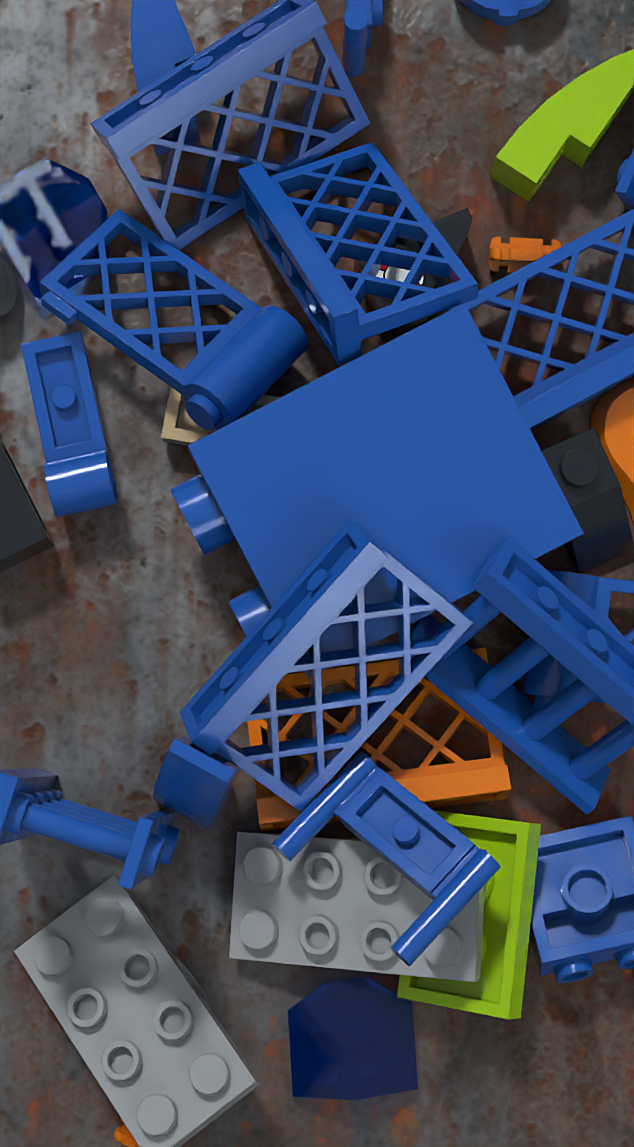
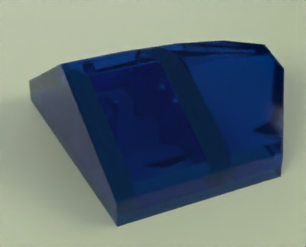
(45, 218)
(352, 1041)

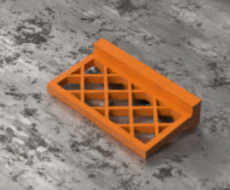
(434, 785)

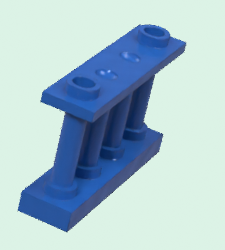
(557, 627)
(35, 808)

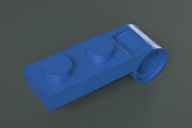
(69, 425)

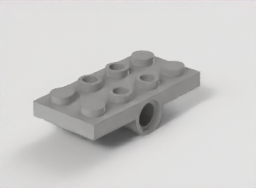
(340, 911)
(137, 1017)

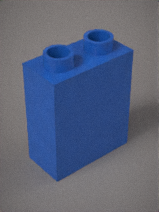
(402, 441)

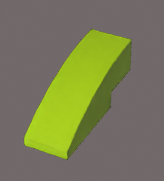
(565, 125)

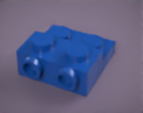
(584, 899)

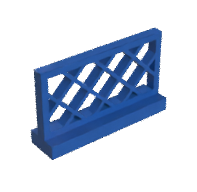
(220, 73)
(309, 258)
(598, 370)
(278, 648)

